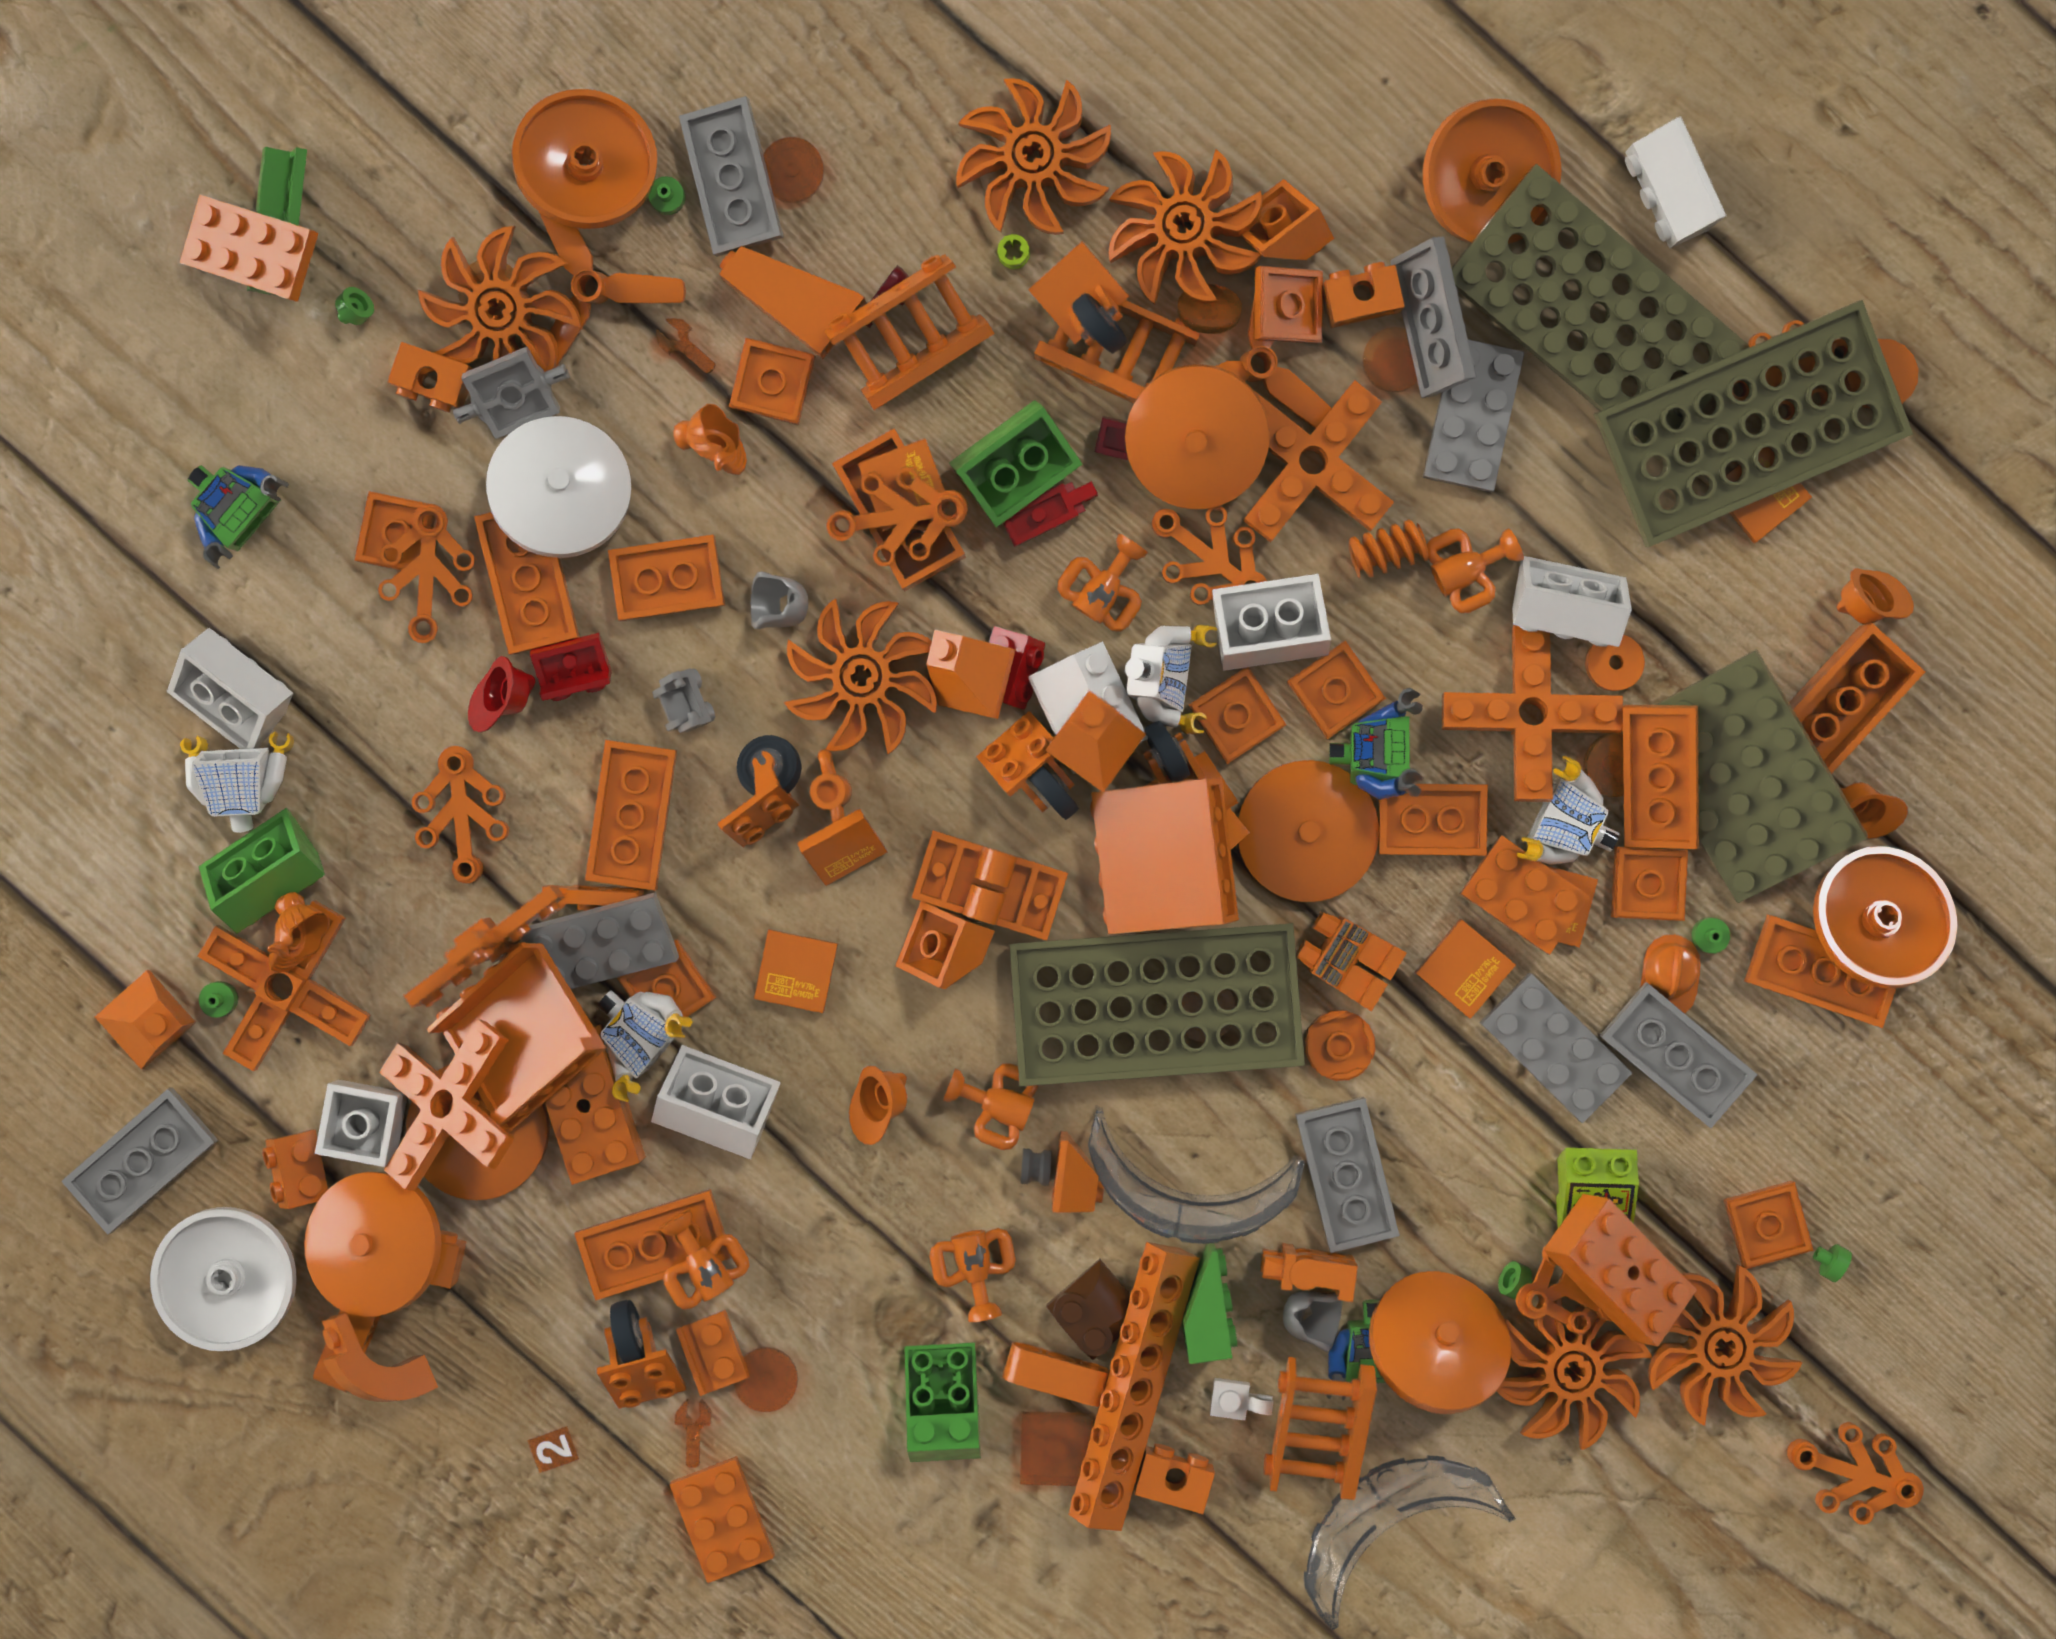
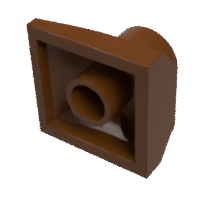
(1092, 1309)

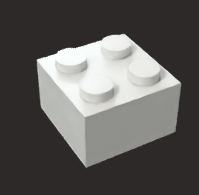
(361, 1122)

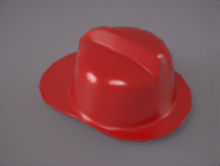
(499, 694)

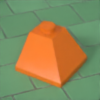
(1288, 225)
(969, 673)
(1095, 741)
(943, 946)
(145, 1019)
(1075, 1180)

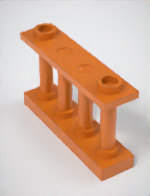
(940, 348)
(1120, 381)
(1350, 1446)

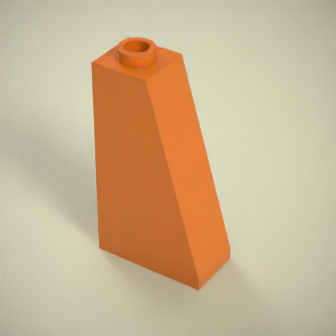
(790, 296)

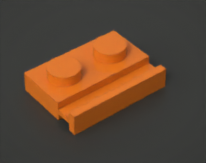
(712, 1352)

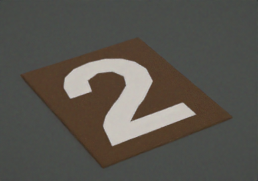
(553, 1449)

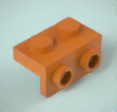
(295, 1169)

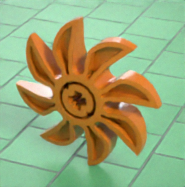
(1024, 141)
(1175, 211)
(497, 289)
(846, 666)
(1737, 1354)
(1578, 1385)

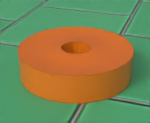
(1610, 679)

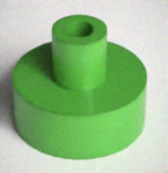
(670, 202)
(354, 306)
(1703, 935)
(218, 999)
(1833, 1261)
(1513, 1278)

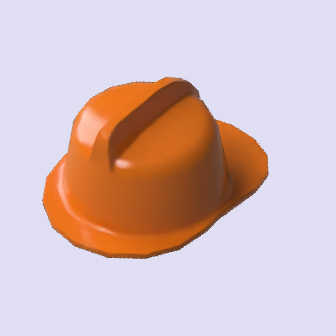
(1874, 596)
(1876, 812)
(1673, 969)
(875, 1102)

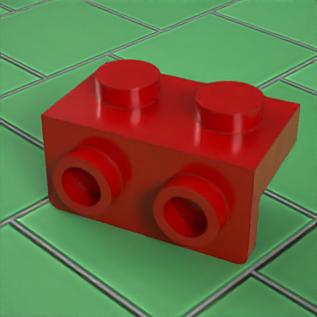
(1026, 661)
(571, 667)

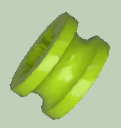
(1024, 250)

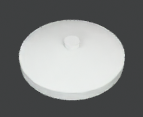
(558, 486)
(223, 1279)

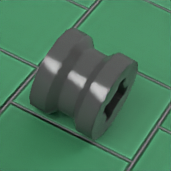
(1036, 1167)

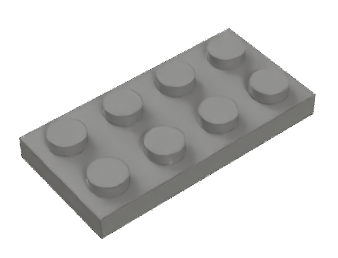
(731, 176)
(1433, 318)
(1475, 420)
(607, 940)
(1556, 1047)
(1678, 1055)
(139, 1160)
(1347, 1174)

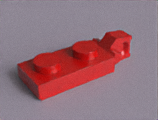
(1049, 511)

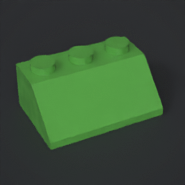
(1015, 463)
(260, 869)

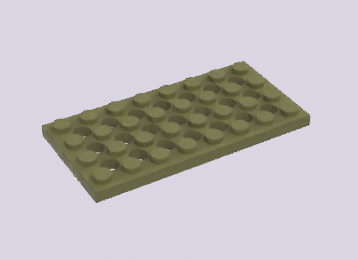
(1617, 258)
(1789, 467)
(1169, 949)

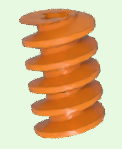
(1388, 548)

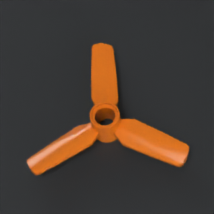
(617, 287)
(1278, 381)

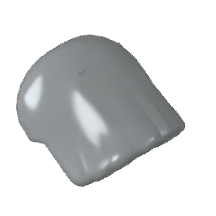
(765, 601)
(1321, 1325)

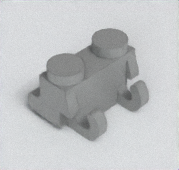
(683, 701)

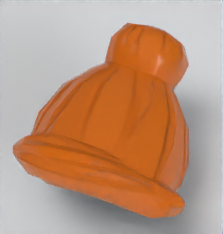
(713, 438)
(296, 932)

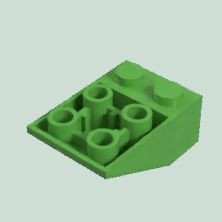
(1205, 1322)
(942, 1402)

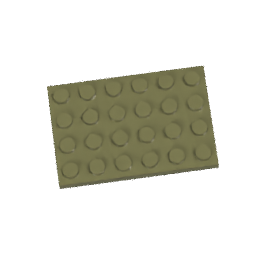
(1761, 782)

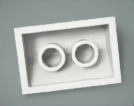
(1674, 183)
(1571, 602)
(1271, 622)
(1067, 682)
(228, 690)
(715, 1102)

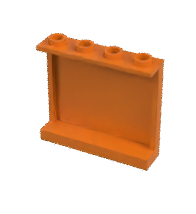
(1164, 856)
(543, 1025)

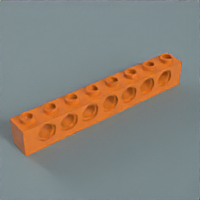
(1133, 1387)

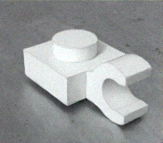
(1233, 1399)

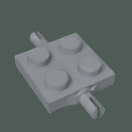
(510, 392)

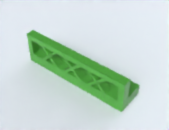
(281, 186)

